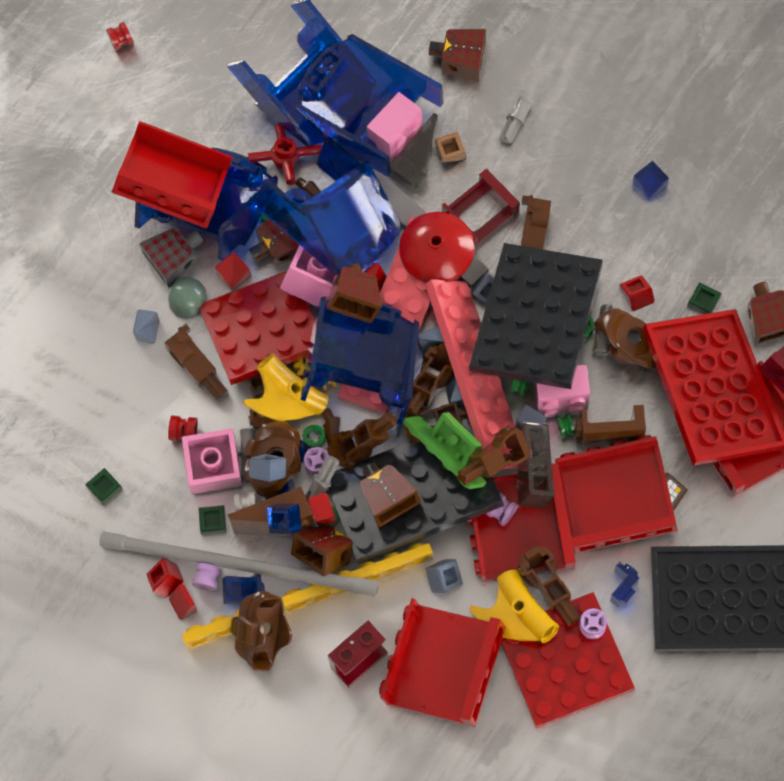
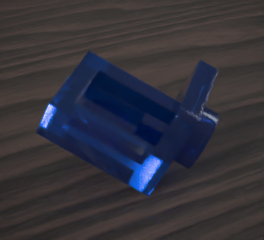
(238, 588)
(625, 590)

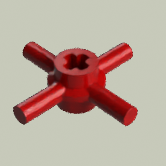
(284, 154)

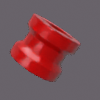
(119, 36)

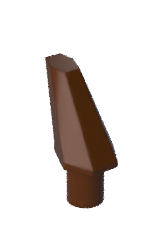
(308, 186)
(331, 424)

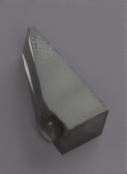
(413, 162)
(535, 473)

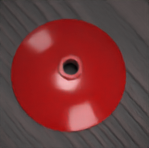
(441, 261)

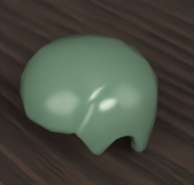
(186, 297)

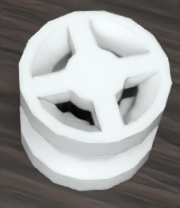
(244, 500)

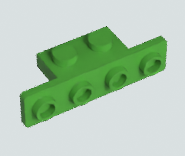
(448, 442)

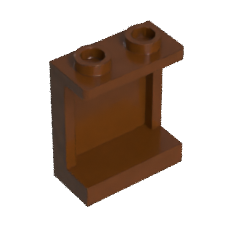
(605, 433)

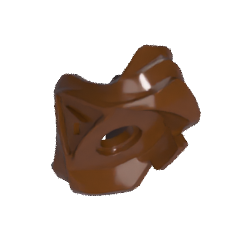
(615, 326)
(272, 438)
(251, 641)

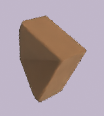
(450, 147)

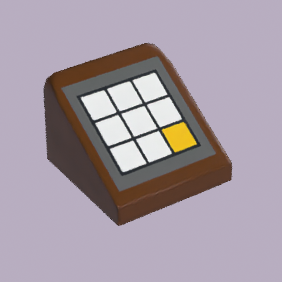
(676, 490)

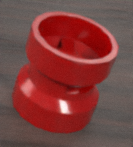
(181, 427)

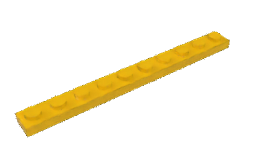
(297, 598)

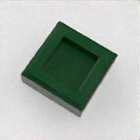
(704, 299)
(103, 486)
(212, 520)

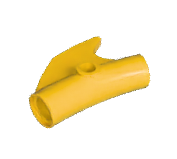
(283, 394)
(518, 611)

